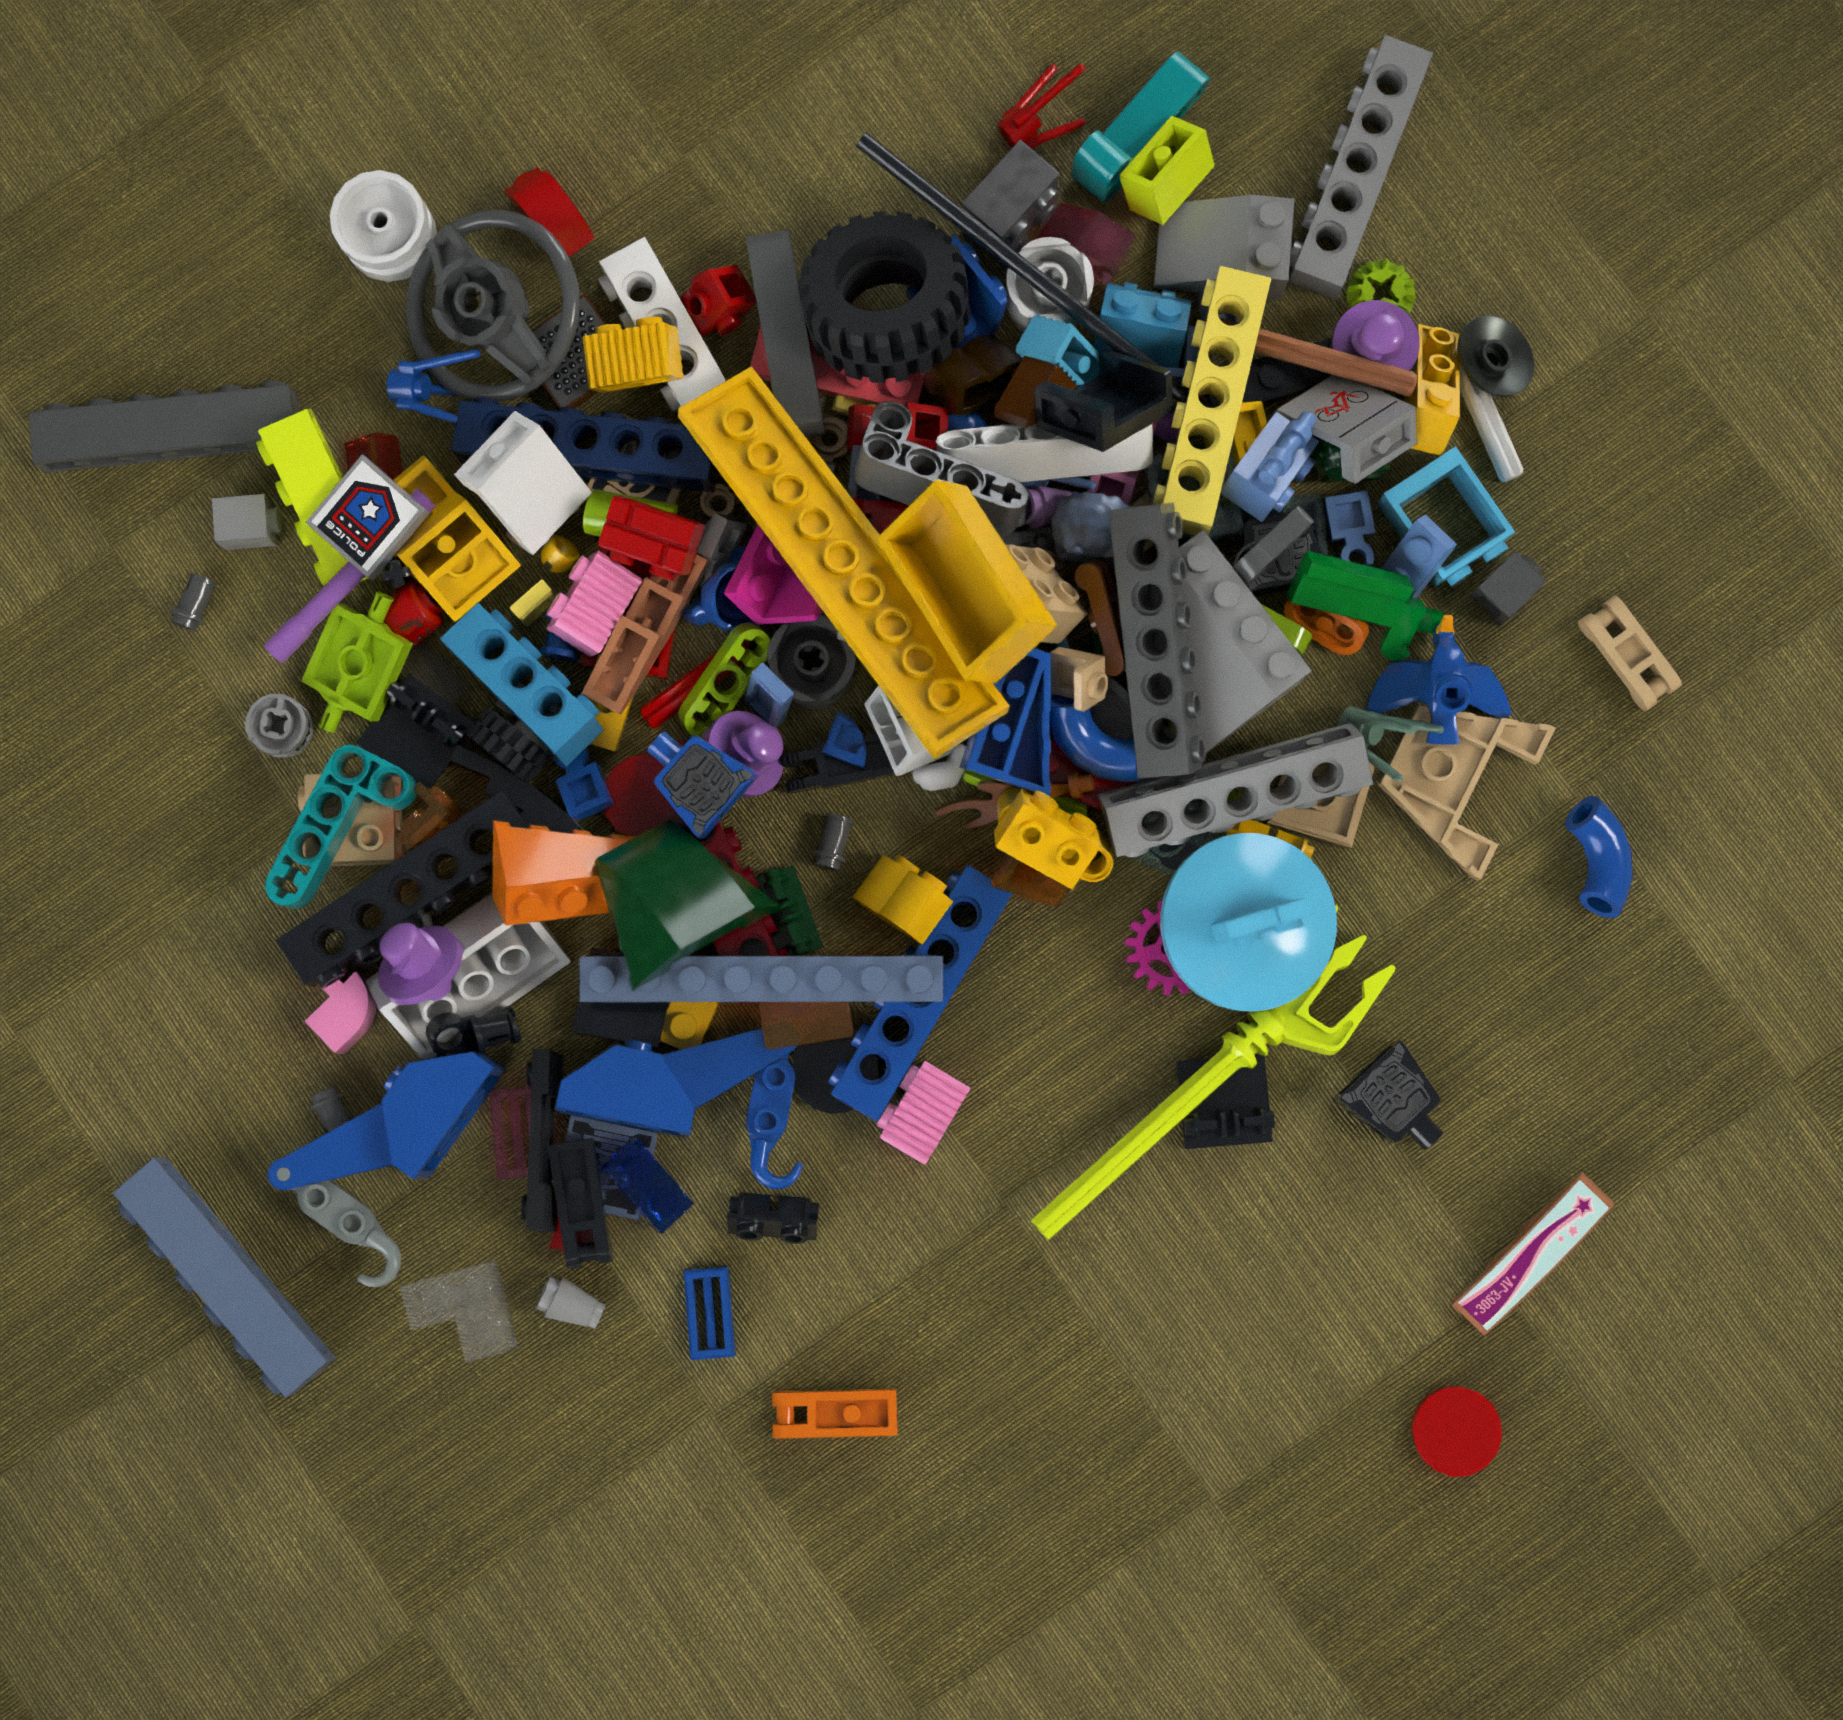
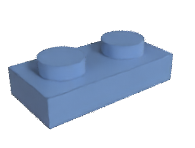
(1420, 553)

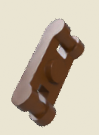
(1104, 614)

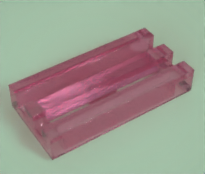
(498, 1130)

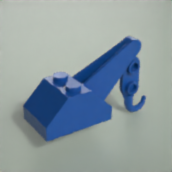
(663, 1091)

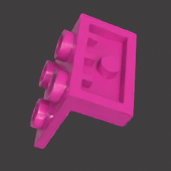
(768, 587)

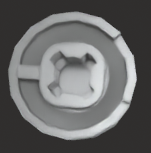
(279, 725)

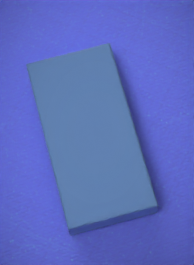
(768, 696)

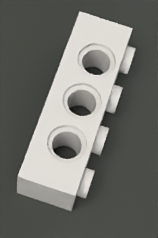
(639, 267)

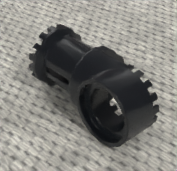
(474, 1032)

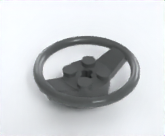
(499, 321)

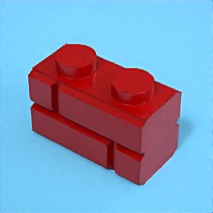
(651, 536)

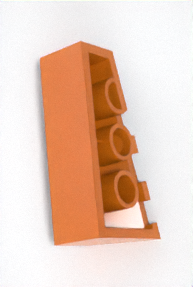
(547, 873)

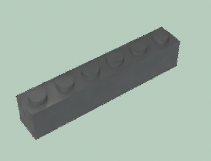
(157, 428)

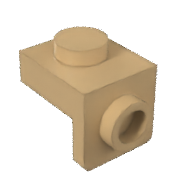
(1078, 677)

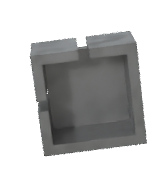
(1015, 197)

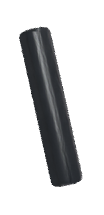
(395, 574)

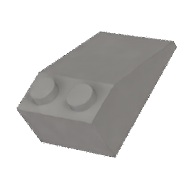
(1229, 232)

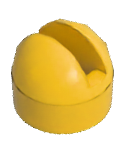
(559, 554)

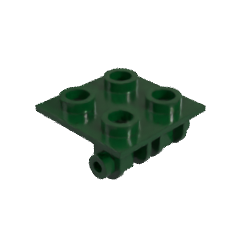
(793, 918)

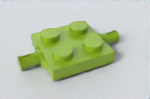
(356, 662)

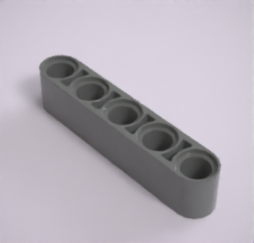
(785, 329)

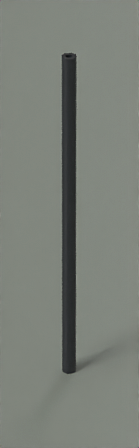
(1009, 256)

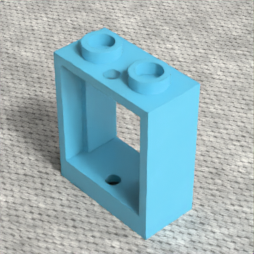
(1473, 492)

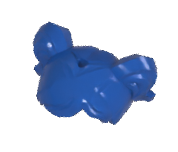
(715, 605)

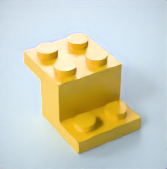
(453, 547)

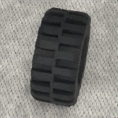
(875, 254)

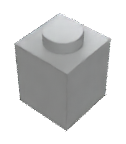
(246, 522)

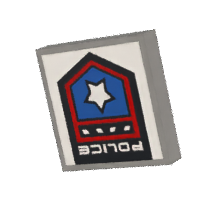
(367, 517)

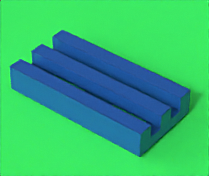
(706, 1275)

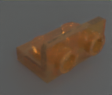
(425, 824)

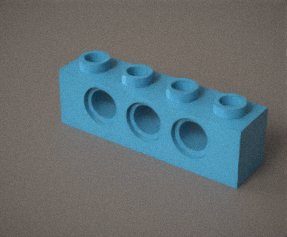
(563, 734)

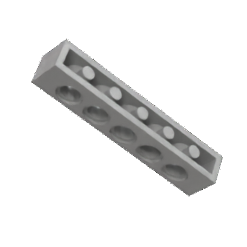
(1404, 69)
(1297, 758)

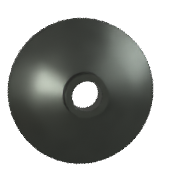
(1495, 356)

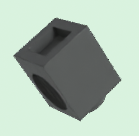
(1509, 587)

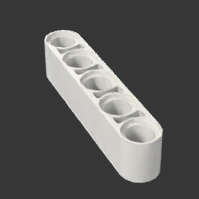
(1041, 455)

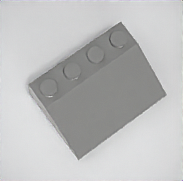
(1237, 645)

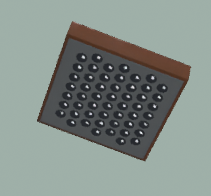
(569, 383)

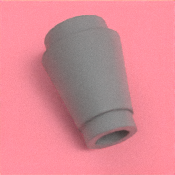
(569, 1303)

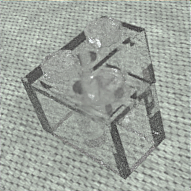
(470, 1297)

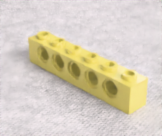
(1244, 297)

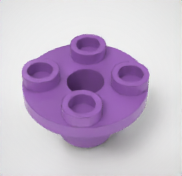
(1378, 333)
(752, 744)
(418, 963)

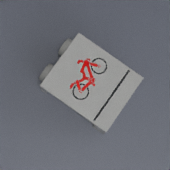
(1359, 420)

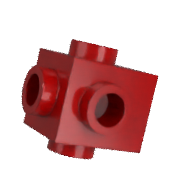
(718, 300)

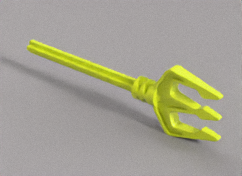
(1284, 1024)

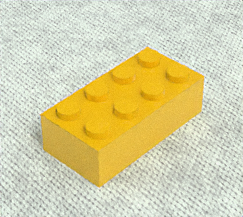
(966, 582)

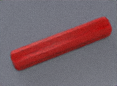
(670, 700)

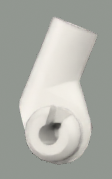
(941, 774)

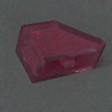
(1095, 235)

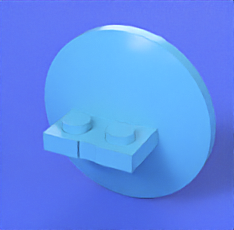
(1248, 922)

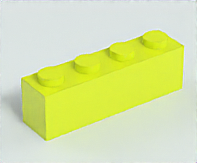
(307, 478)

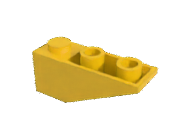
(1436, 389)

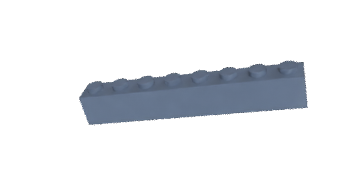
(770, 979)

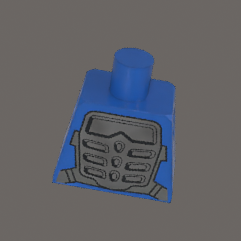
(699, 780)

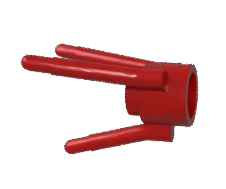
(1021, 120)

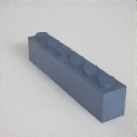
(223, 1276)

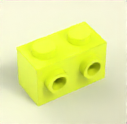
(1167, 170)

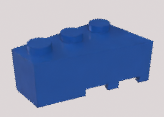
(1018, 743)

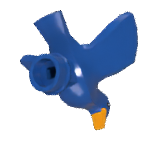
(1442, 683)

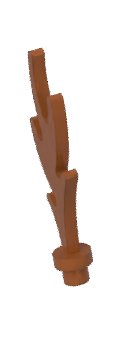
(1076, 785)

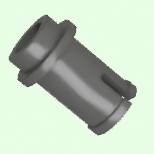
(193, 602)
(832, 842)
(329, 1108)

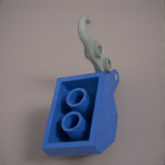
(410, 1129)

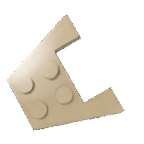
(1443, 777)

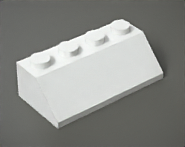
(494, 972)

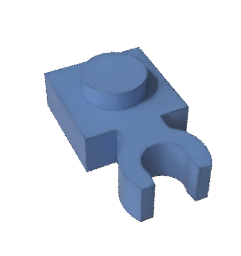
(1350, 521)

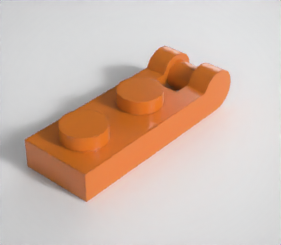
(836, 1413)

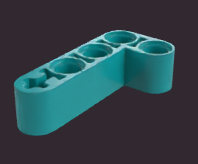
(1165, 95)
(333, 830)

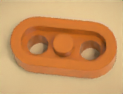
(1328, 628)

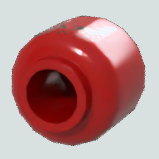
(413, 613)

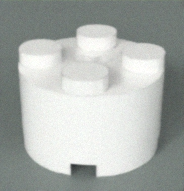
(1061, 264)

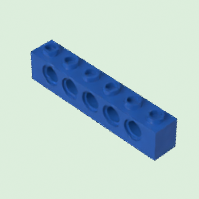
(873, 1096)

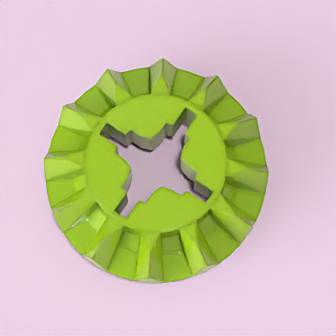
(1378, 273)

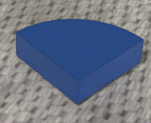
(846, 741)

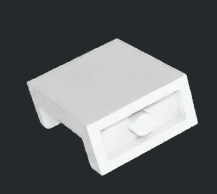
(524, 482)

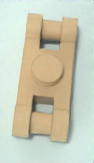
(1630, 653)

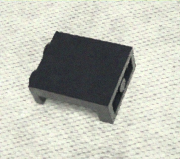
(1110, 406)

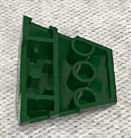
(673, 899)

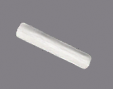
(1491, 430)

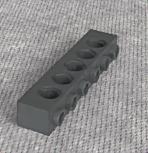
(1144, 662)

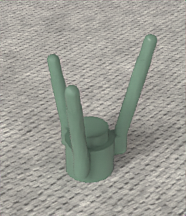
(1372, 727)

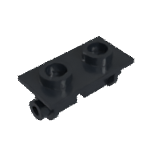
(792, 1223)

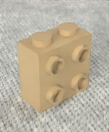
(1056, 595)
(372, 834)

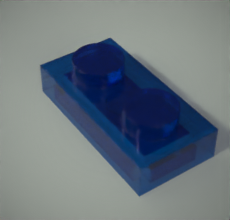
(647, 1185)

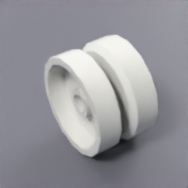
(381, 224)

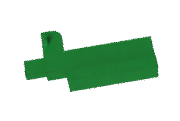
(1365, 595)

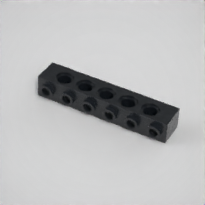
(305, 943)

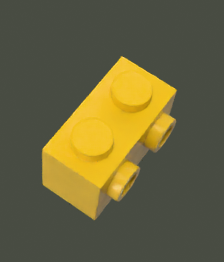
(1047, 837)

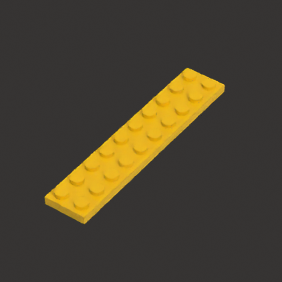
(837, 558)

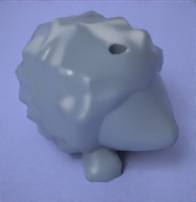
(1083, 527)

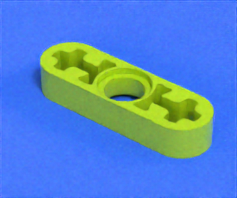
(728, 699)

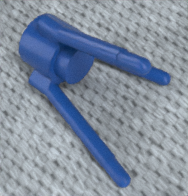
(410, 386)

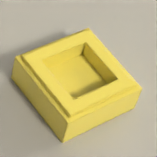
(533, 603)

